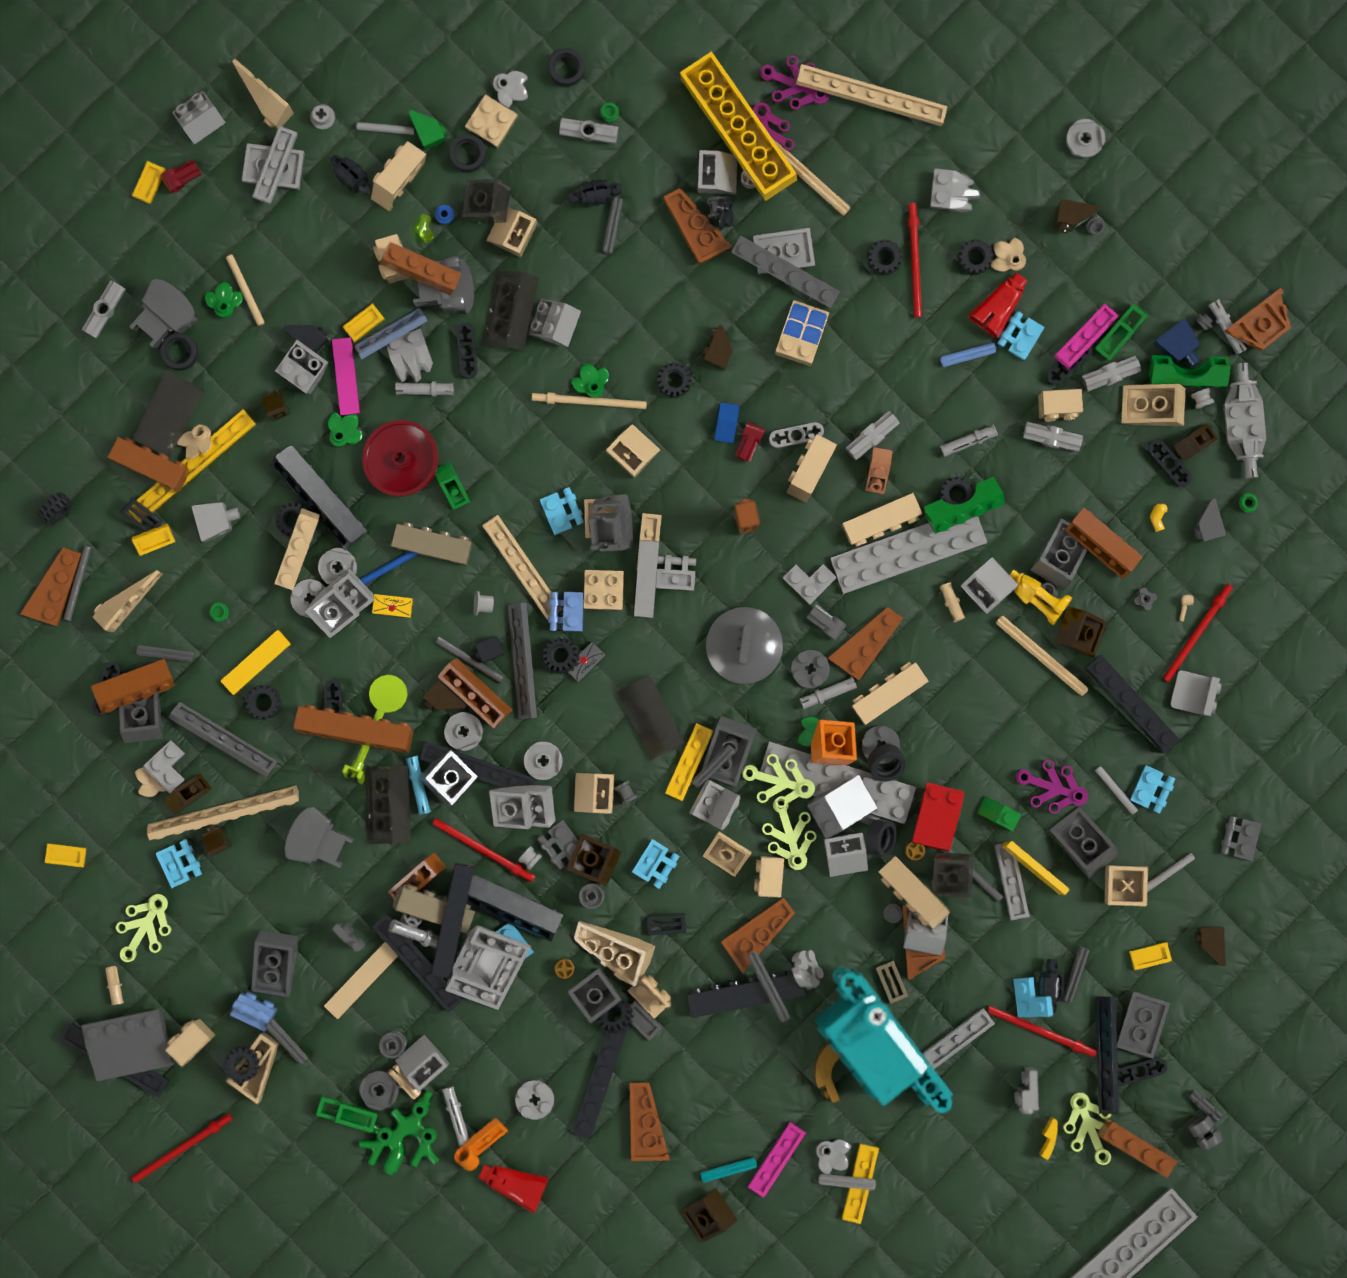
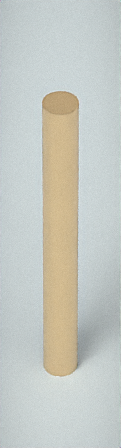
(245, 290)

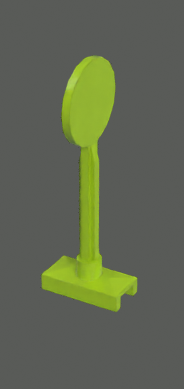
(387, 696)

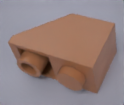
(878, 470)

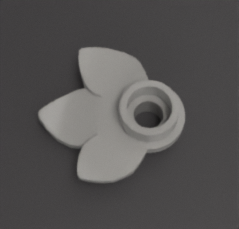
(513, 90)
(835, 1157)

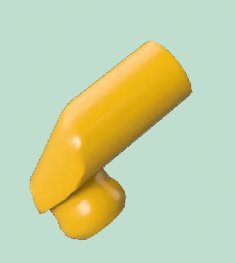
(1156, 515)

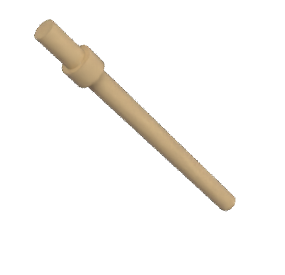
(551, 398)

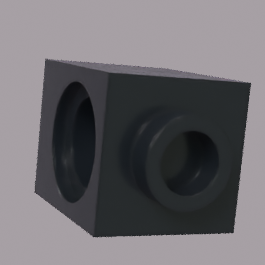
(489, 649)

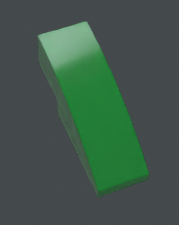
(1121, 331)
(346, 1113)

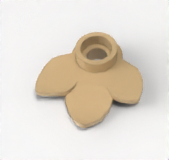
(1005, 255)
(196, 441)
(150, 785)

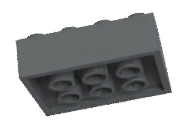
(127, 1044)

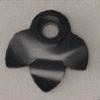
(725, 207)

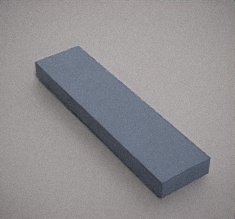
(390, 333)

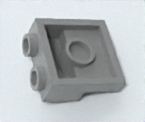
(1027, 1095)

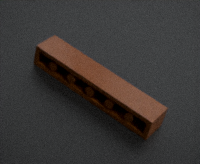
(353, 729)

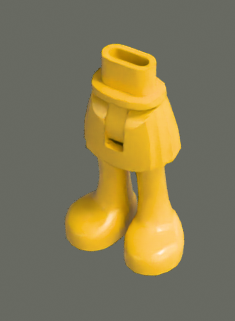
(1030, 587)

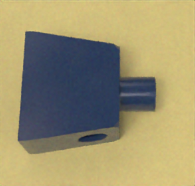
(1179, 343)

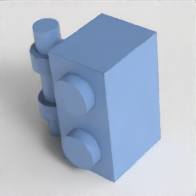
(572, 612)
(253, 1011)

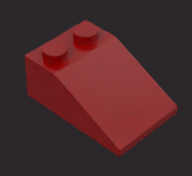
(938, 816)

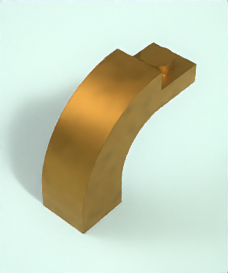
(822, 1071)

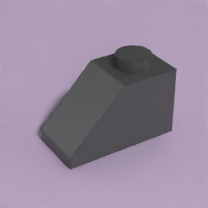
(1209, 523)

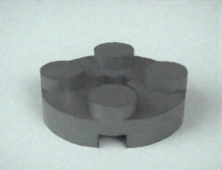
(805, 659)
(879, 733)
(370, 1095)

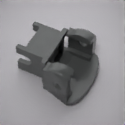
(460, 300)
(164, 312)
(614, 529)
(314, 838)

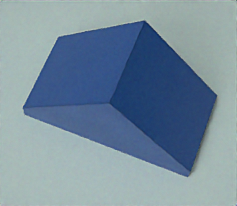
(726, 422)

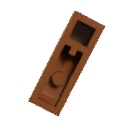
(421, 874)

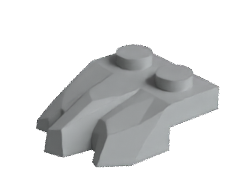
(951, 191)
(410, 355)

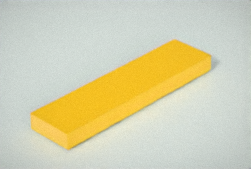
(255, 662)
(689, 762)
(1035, 867)
(857, 1198)

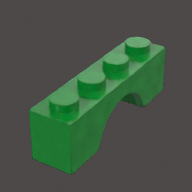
(1213, 372)
(944, 515)

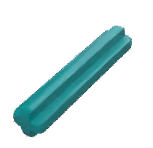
(728, 1169)

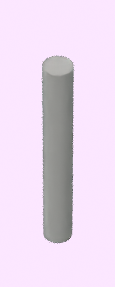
(385, 128)
(1116, 790)
(1170, 871)

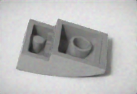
(339, 603)
(522, 806)

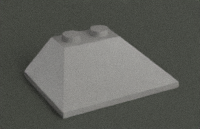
(486, 966)

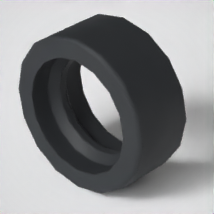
(566, 53)
(467, 139)
(179, 337)
(881, 753)
(880, 838)

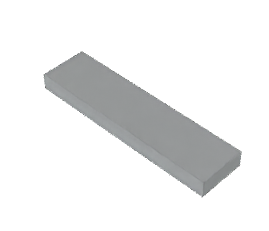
(275, 165)
(646, 578)
(1011, 884)
(958, 1038)

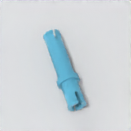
(418, 785)

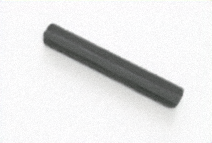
(768, 986)

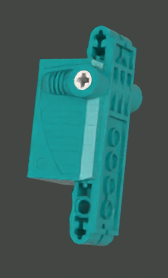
(877, 1045)

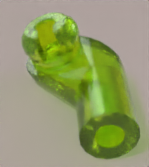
(423, 229)

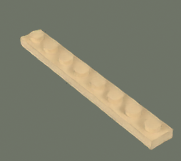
(871, 95)
(223, 812)

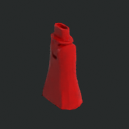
(998, 306)
(516, 1185)

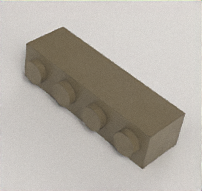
(432, 544)
(426, 906)

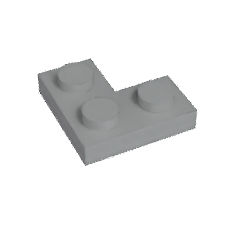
(809, 587)
(161, 767)

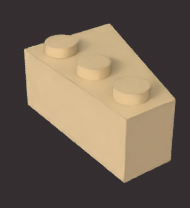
(397, 174)
(810, 467)
(266, 1049)

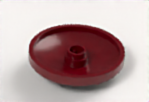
(400, 458)

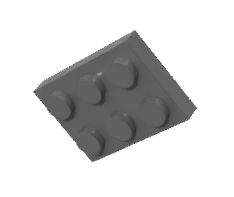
(1142, 1024)

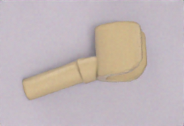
(1185, 600)

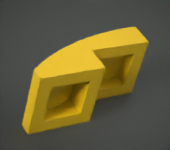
(1051, 1132)

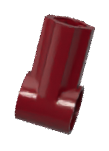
(176, 178)
(750, 438)

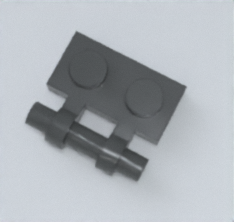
(1246, 839)
(565, 840)
(345, 931)

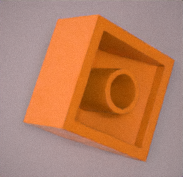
(834, 743)

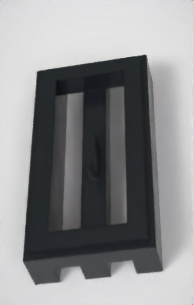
(128, 506)
(663, 932)

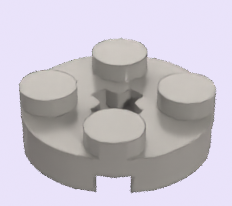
(1092, 130)
(331, 558)
(300, 592)
(458, 741)
(550, 769)
(806, 969)
(528, 1108)

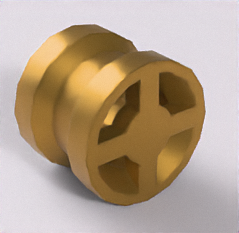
(917, 852)
(561, 968)

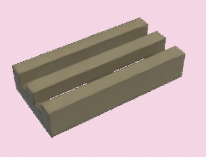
(885, 966)

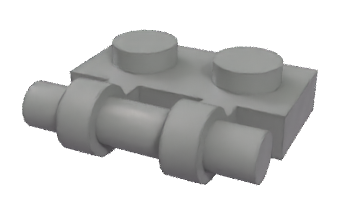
(676, 579)

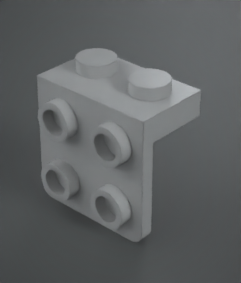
(1195, 693)
(715, 804)

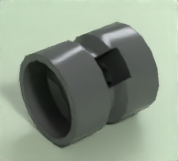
(591, 895)
(393, 1044)
(1202, 1126)

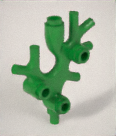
(405, 1126)

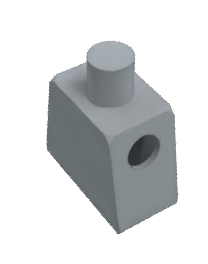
(213, 520)

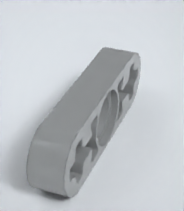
(792, 442)

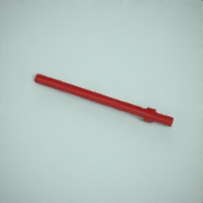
(913, 223)
(1218, 602)
(516, 869)
(1076, 1045)
(213, 1127)

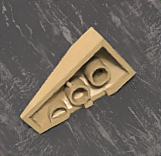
(270, 103)
(115, 610)
(621, 953)

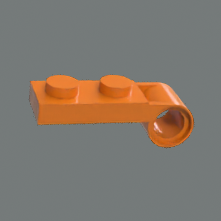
(468, 1154)

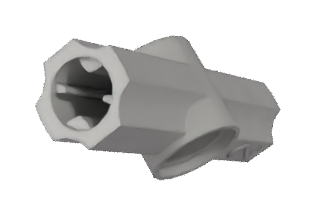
(576, 128)
(110, 298)
(1111, 373)
(872, 435)
(1053, 437)

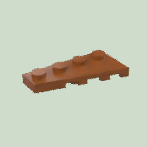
(696, 229)
(53, 591)
(864, 646)
(757, 933)
(646, 1130)

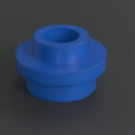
(444, 220)

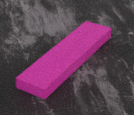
(1086, 336)
(345, 376)
(776, 1159)

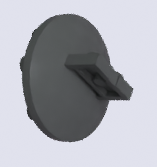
(744, 645)

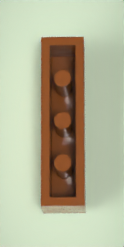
(420, 268)
(149, 464)
(746, 516)
(1103, 543)
(133, 686)
(475, 693)
(1137, 1147)

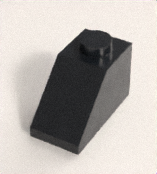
(309, 335)

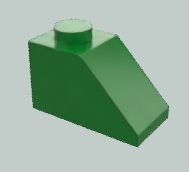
(428, 130)
(452, 486)
(999, 813)

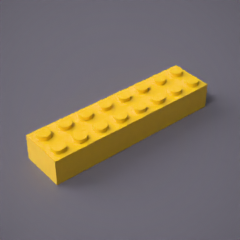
(738, 126)

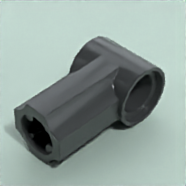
(829, 624)

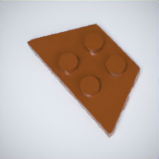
(1262, 323)
(917, 960)

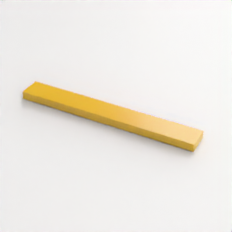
(220, 442)

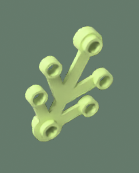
(782, 781)
(790, 837)
(146, 925)
(1088, 1124)

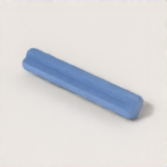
(968, 354)

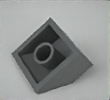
(448, 777)
(595, 995)

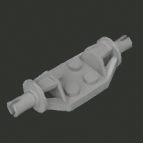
(1245, 420)

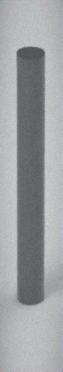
(77, 583)
(469, 659)
(983, 883)

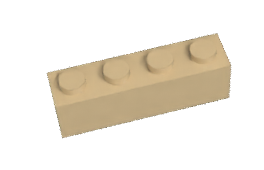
(882, 519)
(297, 549)
(890, 693)
(914, 892)

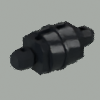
(351, 174)
(594, 193)
(1052, 983)

